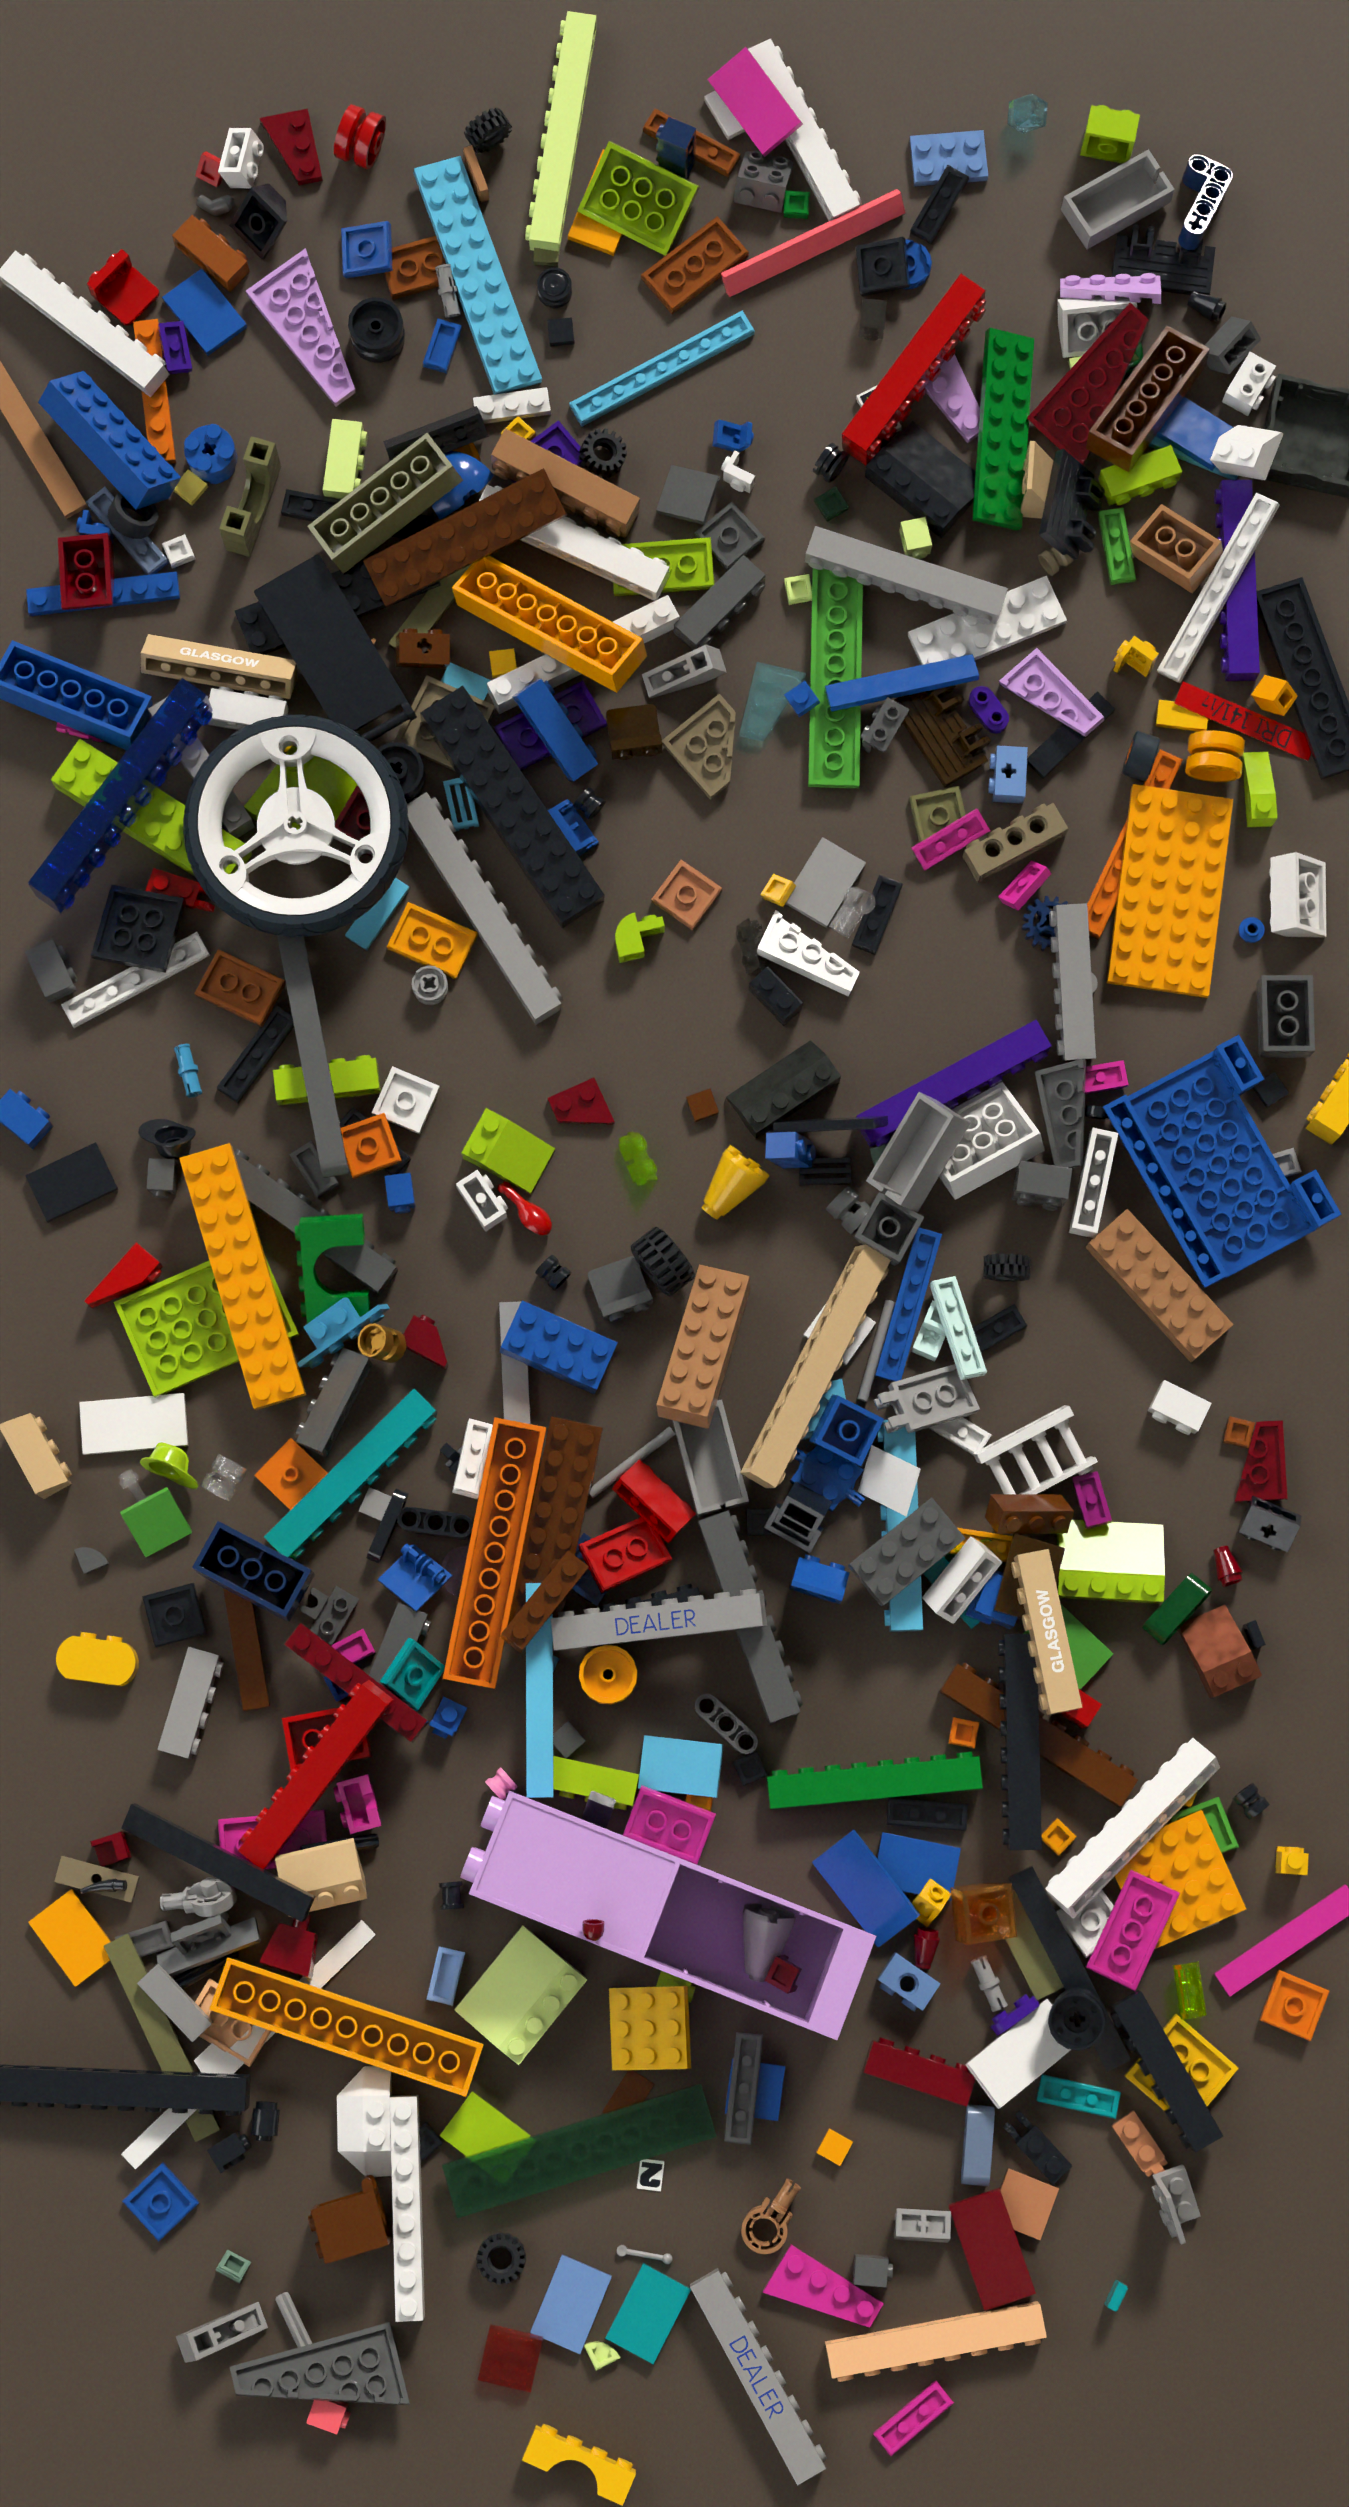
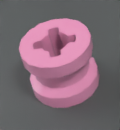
(501, 1784)

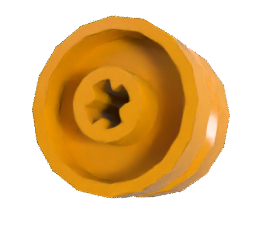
(1215, 756)
(592, 1672)

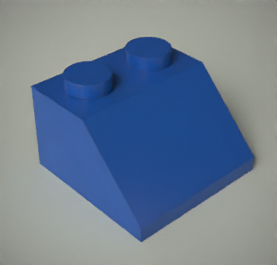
(819, 1579)

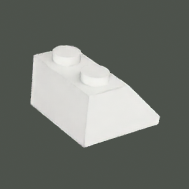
(1246, 451)

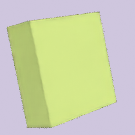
(798, 589)

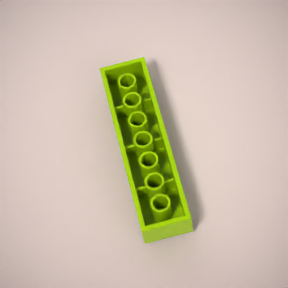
(156, 825)

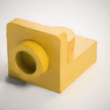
(930, 1901)

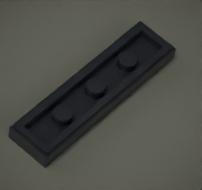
(1064, 741)
(256, 1055)

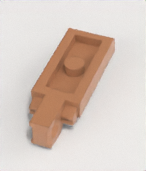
(1140, 2144)

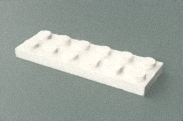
(1024, 614)

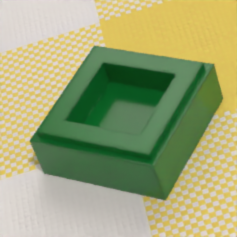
(796, 204)

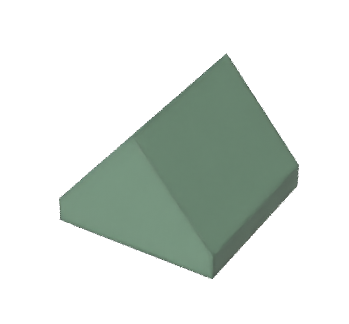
(233, 2266)

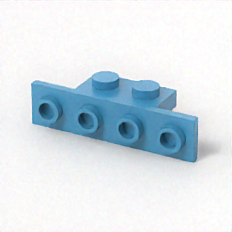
(336, 1326)

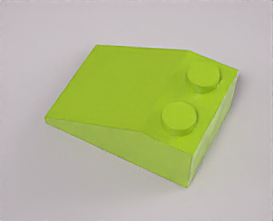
(507, 1151)

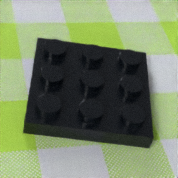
(138, 928)

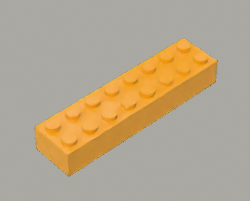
(550, 622)

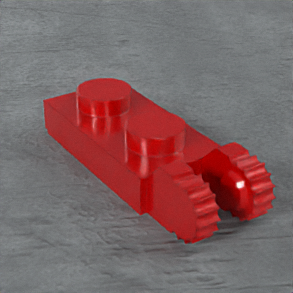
(178, 886)

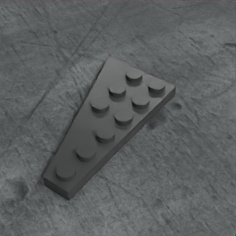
(340, 2369)

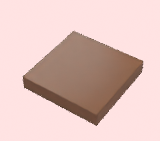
(686, 894)
(1027, 2202)

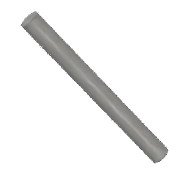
(876, 1350)
(641, 1454)

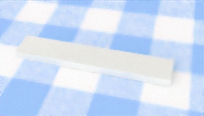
(132, 982)

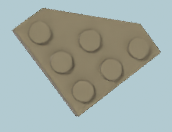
(706, 745)

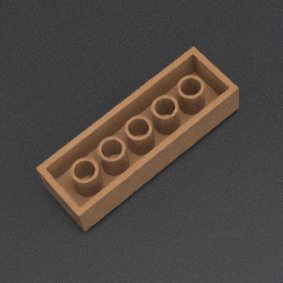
(575, 487)
(1159, 1285)
(703, 1346)

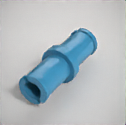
(188, 1070)

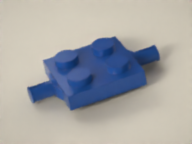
(828, 1476)

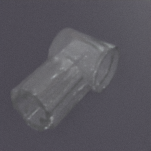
(850, 912)

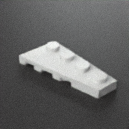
(793, 950)

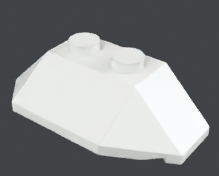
(365, 2121)

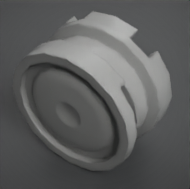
(430, 985)

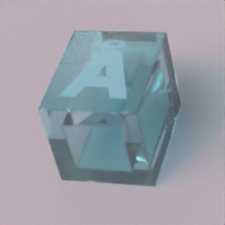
(1027, 113)

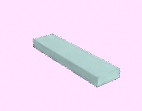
(958, 1328)

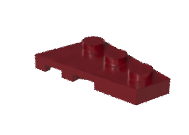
(295, 142)
(1265, 1464)

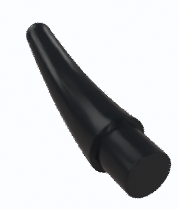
(107, 1885)

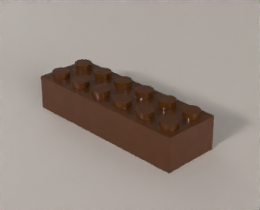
(1147, 398)

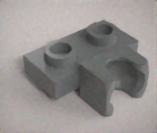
(330, 1612)

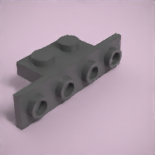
(206, 1942)

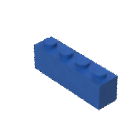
(555, 729)

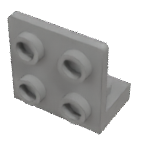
(1176, 2199)

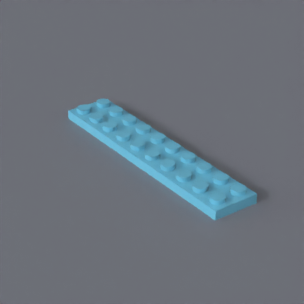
(477, 275)

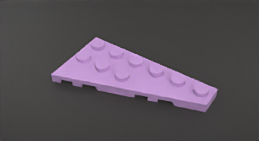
(298, 314)

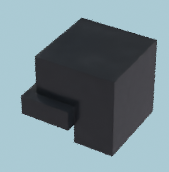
(799, 1517)

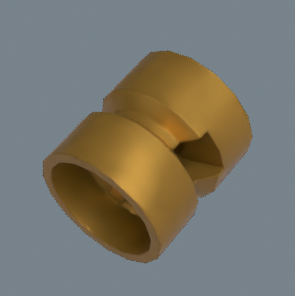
(381, 1343)

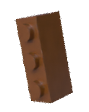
(1029, 1514)

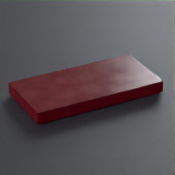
(992, 2249)

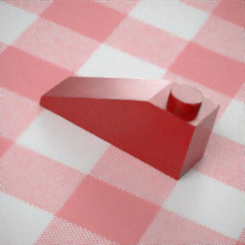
(129, 1274)

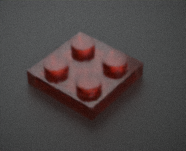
(510, 2358)

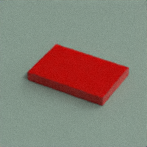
(624, 1554)

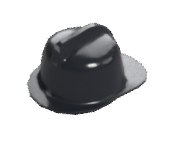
(169, 1137)

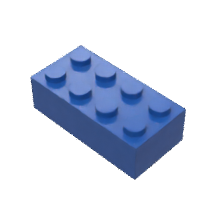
(558, 1347)

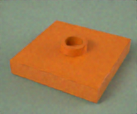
(369, 1146)
(291, 1474)
(1294, 2005)

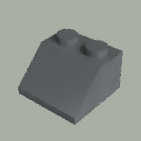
(888, 1228)

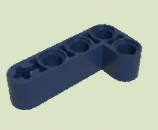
(1212, 182)

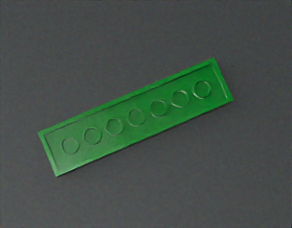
(1003, 428)

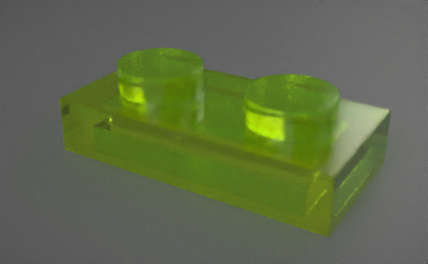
(1189, 1990)

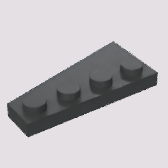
(1063, 1108)

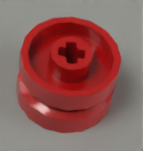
(359, 136)

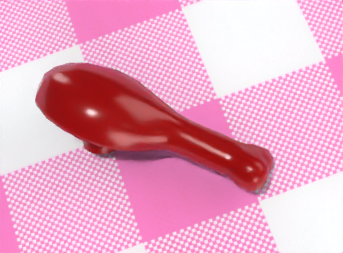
(530, 1215)

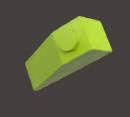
(1259, 790)

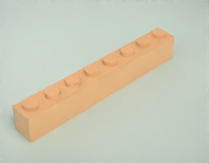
(935, 2340)

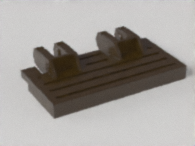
(940, 735)

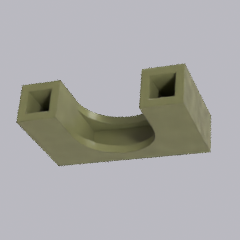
(242, 525)

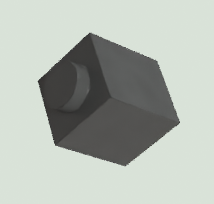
(162, 1177)
(872, 2270)

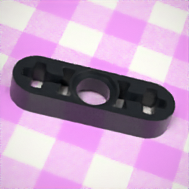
(387, 1526)

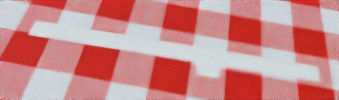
(217, 2061)

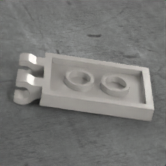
(927, 1400)

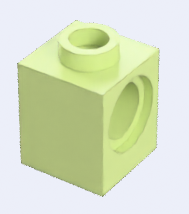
(915, 538)

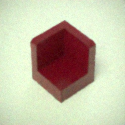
(111, 1848)
(783, 1974)

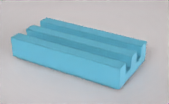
(465, 824)

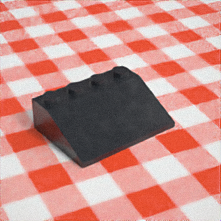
(923, 478)

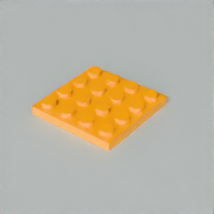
(1190, 1862)

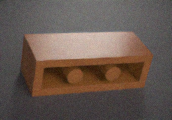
(211, 252)

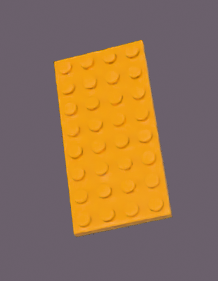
(1170, 891)

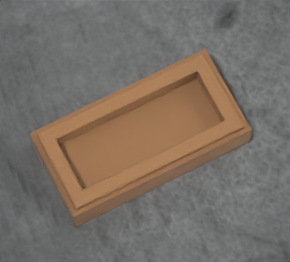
(476, 174)

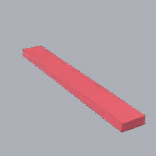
(813, 243)

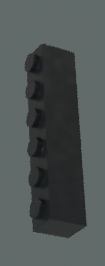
(1166, 2071)

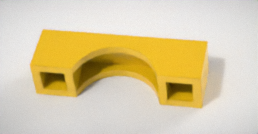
(548, 2449)

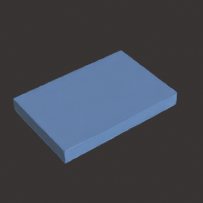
(571, 2304)

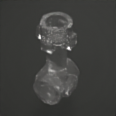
(129, 1480)

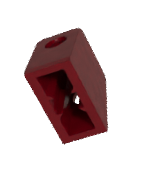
(292, 1949)

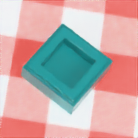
(1116, 2295)

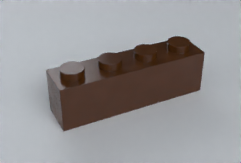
(544, 1601)

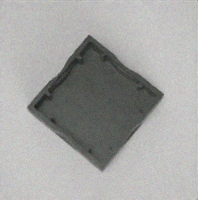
(1314, 435)

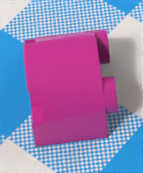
(358, 1803)

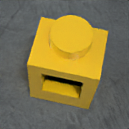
(1291, 1861)

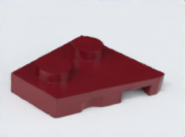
(581, 1105)

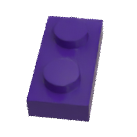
(175, 347)

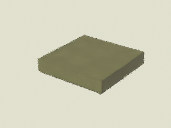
(936, 810)

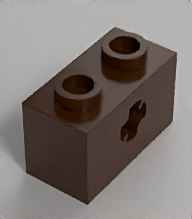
(410, 656)

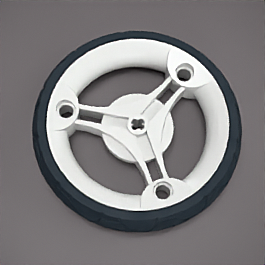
(266, 741)

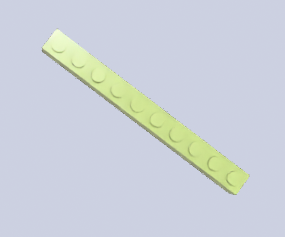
(563, 131)

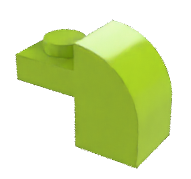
(629, 935)

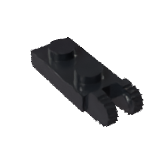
(1039, 2150)

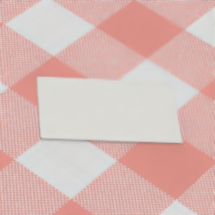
(889, 1480)

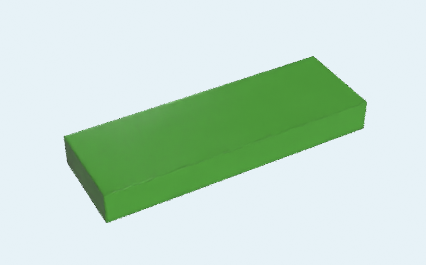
(1116, 546)

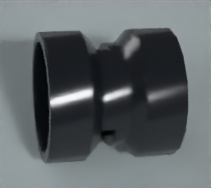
(553, 1272)
(1248, 1795)

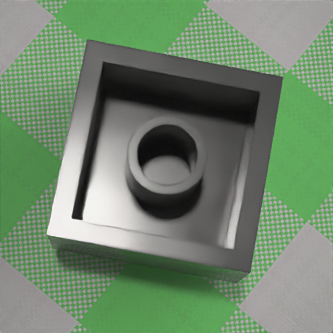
(1041, 1185)

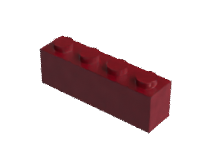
(918, 2072)

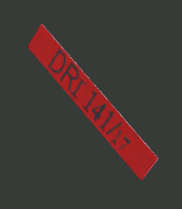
(1243, 720)

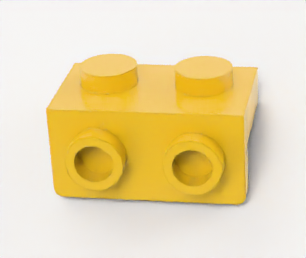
(1136, 654)

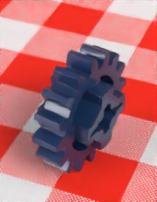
(1039, 930)

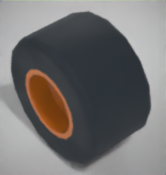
(1141, 756)

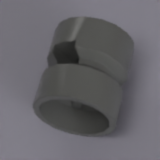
(842, 1204)

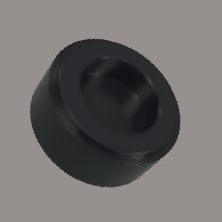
(1095, 1112)

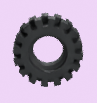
(488, 130)
(612, 444)
(1006, 1267)
(484, 2262)

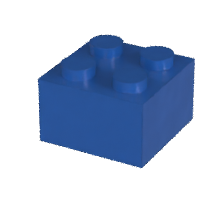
(846, 1430)

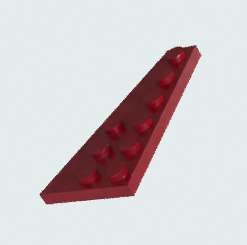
(1090, 385)

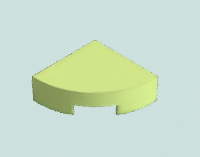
(601, 2354)

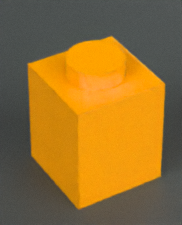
(1274, 695)

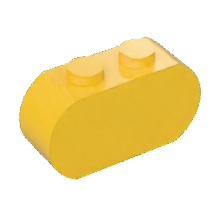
(97, 1660)

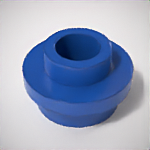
(1246, 935)

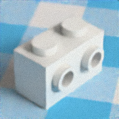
(241, 158)
(1249, 384)
(481, 1200)

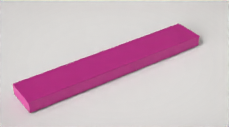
(1284, 1941)

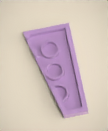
(1111, 288)
(956, 399)
(1049, 690)

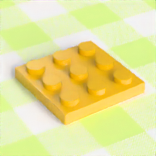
(650, 2028)
(1202, 2061)

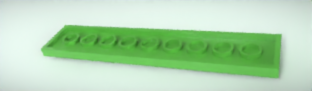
(834, 659)

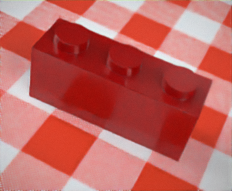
(654, 1501)

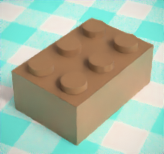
(1176, 548)

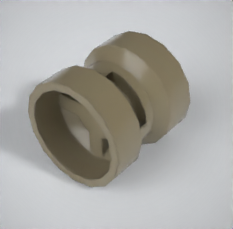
(1053, 560)

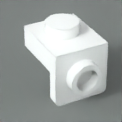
(736, 477)

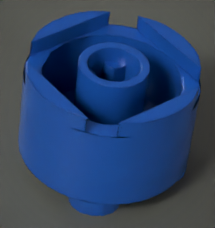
(210, 440)

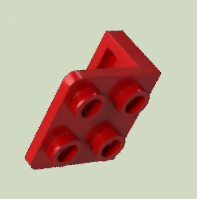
(122, 288)

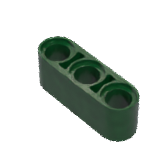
(1177, 1609)

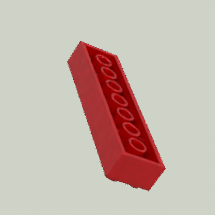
(914, 369)

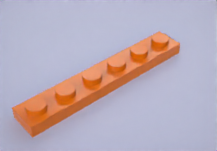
(157, 406)

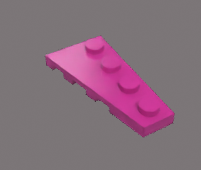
(815, 2286)

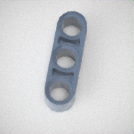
(977, 2145)

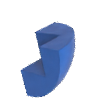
(474, 476)

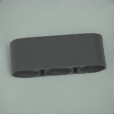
(719, 1712)

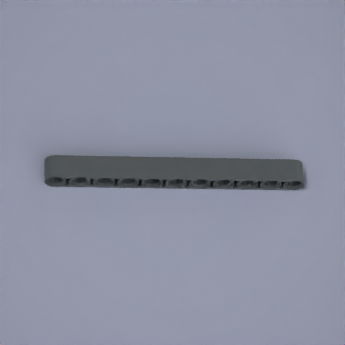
(313, 1056)

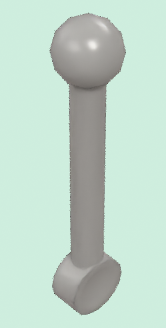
(622, 2251)

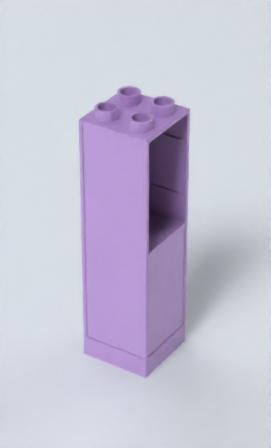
(660, 1910)

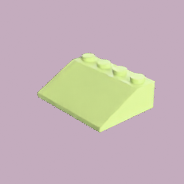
(520, 1995)

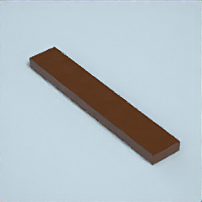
(247, 1652)

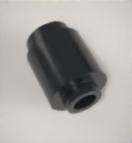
(265, 2120)

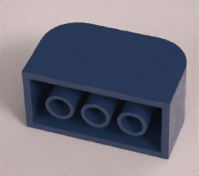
(253, 1571)

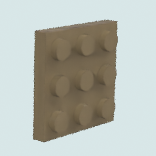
(416, 734)

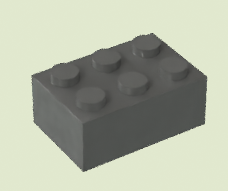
(1285, 1016)

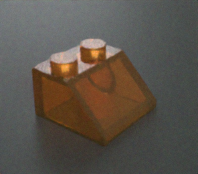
(983, 1912)

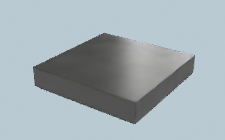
(688, 494)
(730, 535)

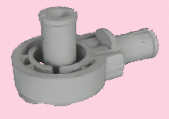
(216, 1893)

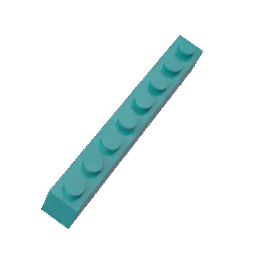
(351, 1474)

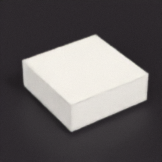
(178, 551)

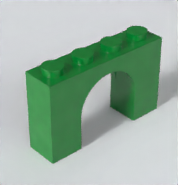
(315, 1237)

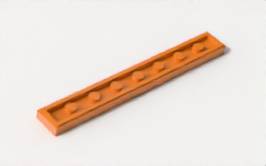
(1106, 890)

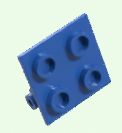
(414, 1577)

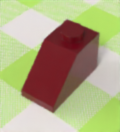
(425, 1340)

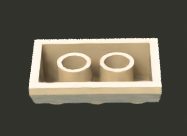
(36, 1454)
(326, 1871)

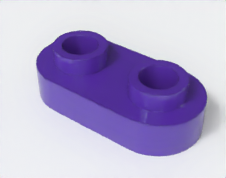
(986, 709)
(1023, 2007)

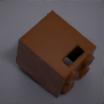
(350, 2223)

